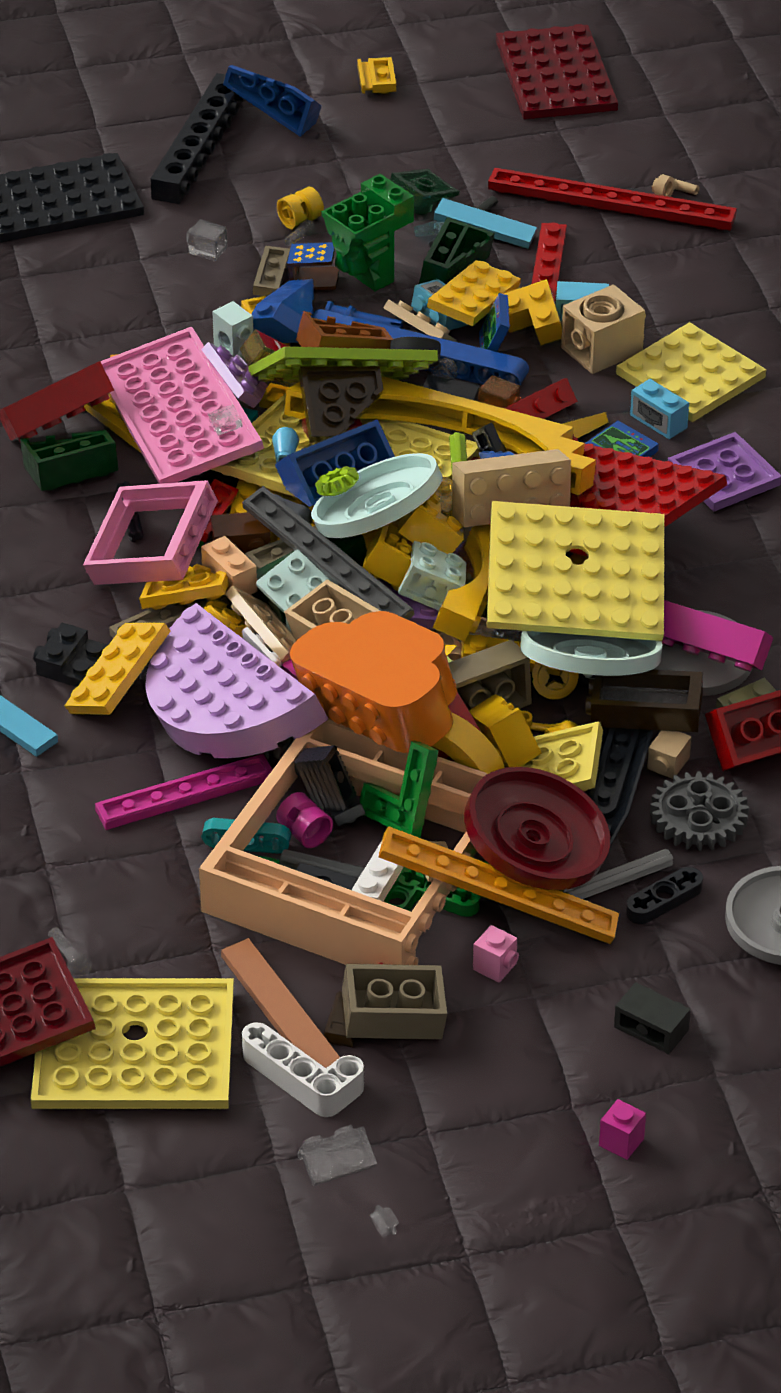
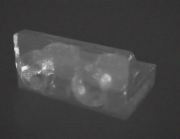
(337, 1155)

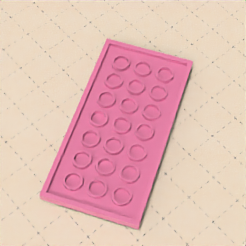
(165, 402)

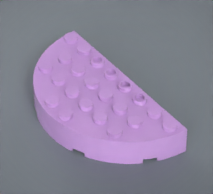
(223, 692)

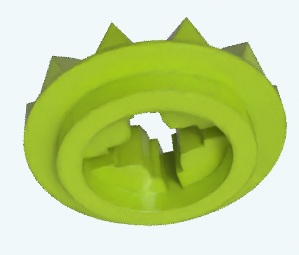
(337, 481)

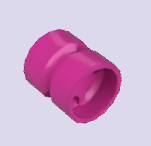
(305, 820)

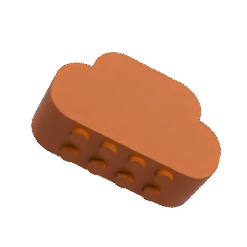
(379, 678)

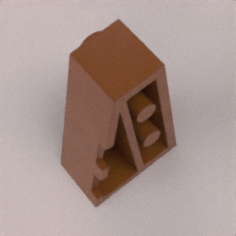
(328, 334)

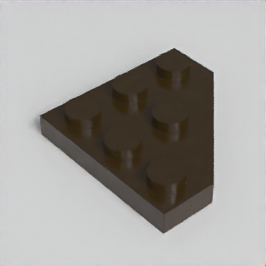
(337, 397)

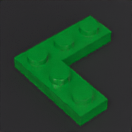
(408, 809)

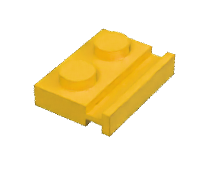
(377, 75)

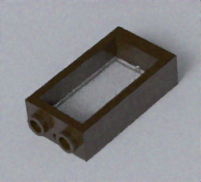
(647, 700)

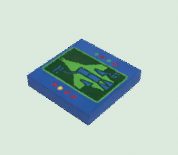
(495, 325)
(625, 439)

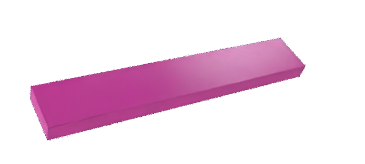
(183, 791)

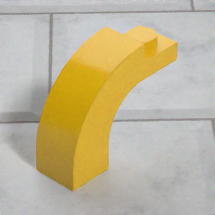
(469, 747)

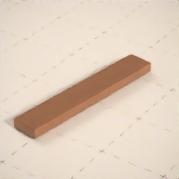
(277, 1001)

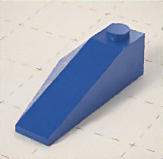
(282, 310)

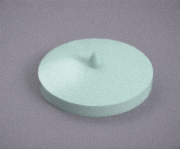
(379, 496)
(591, 653)

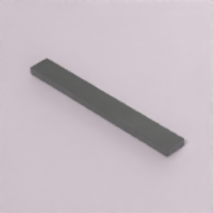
(323, 553)

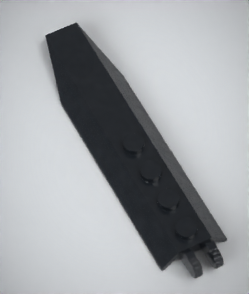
(619, 773)

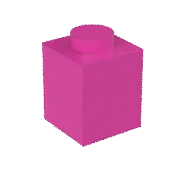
(622, 1129)

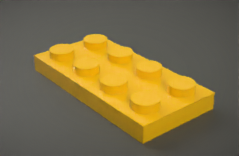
(472, 292)
(117, 668)

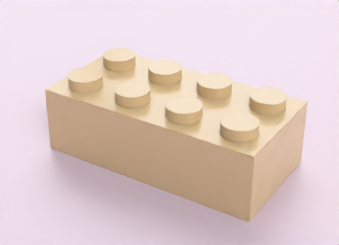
(516, 478)
(325, 605)

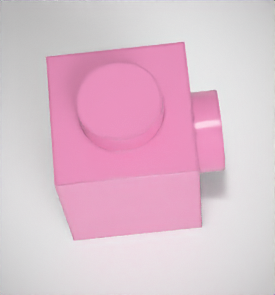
(495, 953)

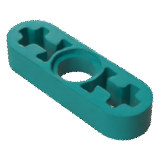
(267, 830)

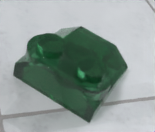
(425, 188)

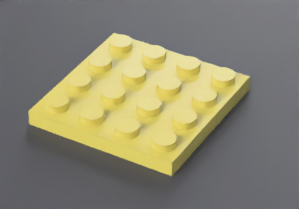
(693, 368)

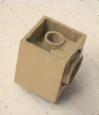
(602, 328)

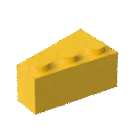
(506, 731)

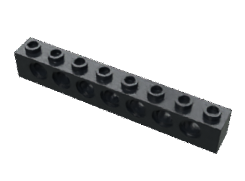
(195, 142)

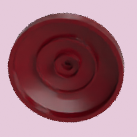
(537, 828)

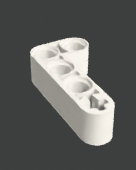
(318, 1088)

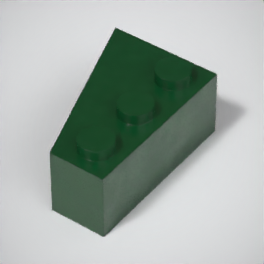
(455, 250)
(69, 460)

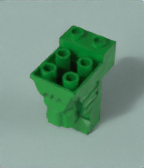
(365, 229)

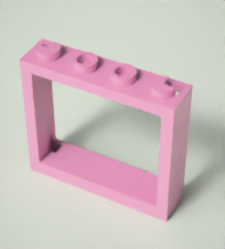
(194, 497)

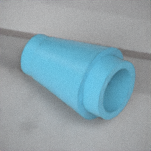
(284, 442)

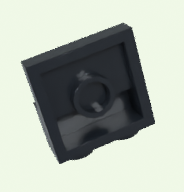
(67, 654)

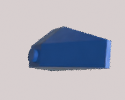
(275, 98)

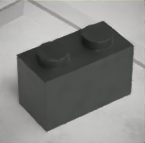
(652, 1018)

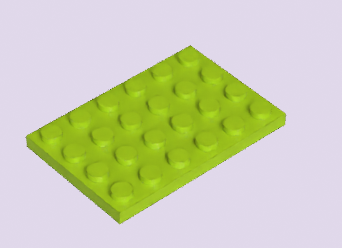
(393, 362)

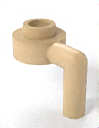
(666, 184)

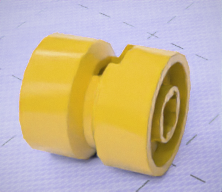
(299, 207)

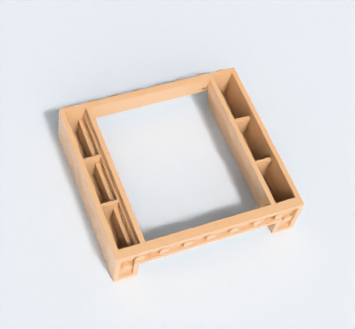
(314, 911)

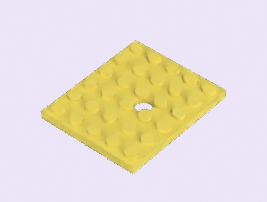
(541, 590)
(175, 1066)

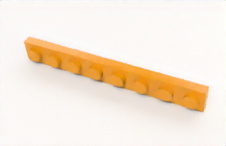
(490, 883)

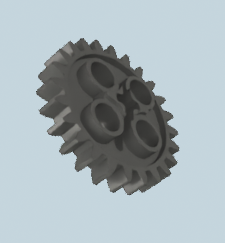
(699, 811)

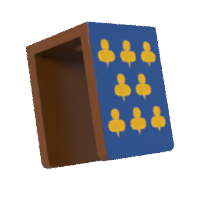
(313, 255)

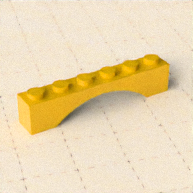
(465, 605)

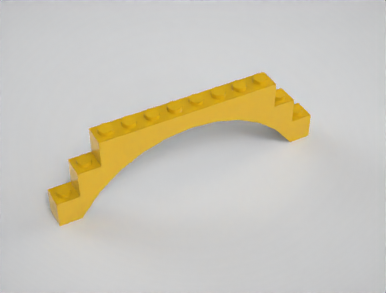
(426, 406)

